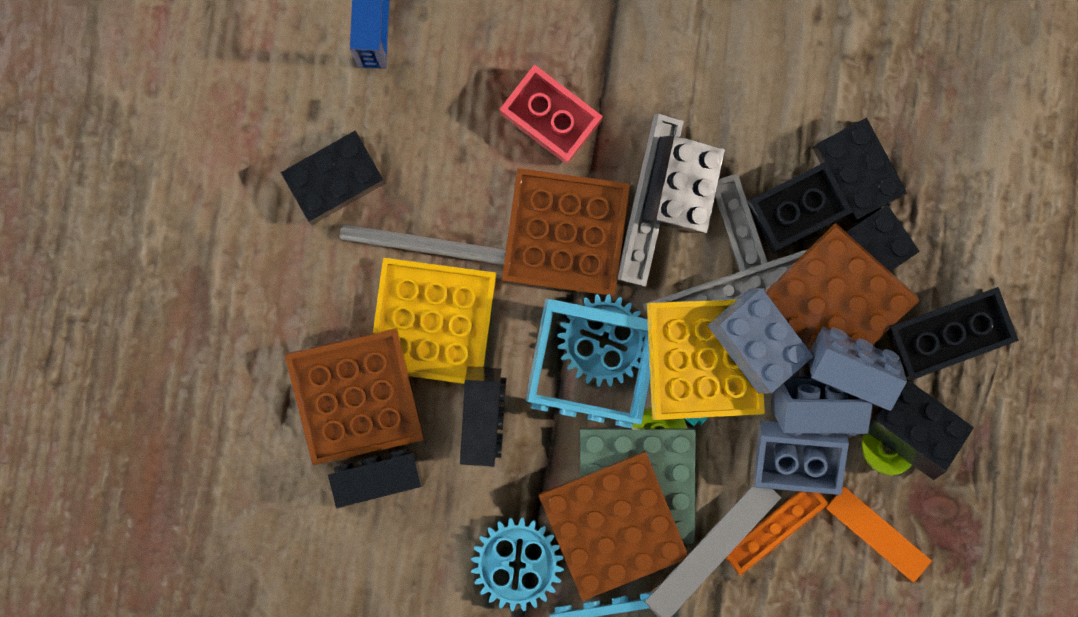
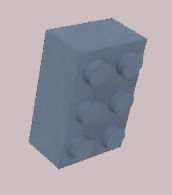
(760, 341)
(857, 367)
(818, 408)
(800, 461)

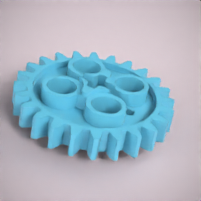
(594, 365)
(491, 561)

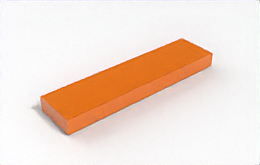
(775, 529)
(878, 534)

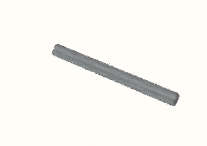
(422, 244)

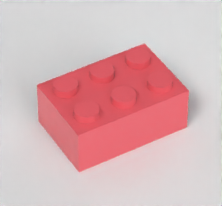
(550, 114)

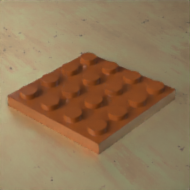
(565, 232)
(840, 288)
(354, 396)
(613, 525)

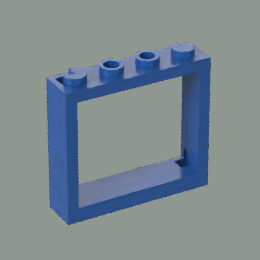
(369, 33)

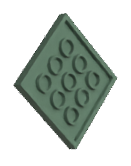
(671, 457)

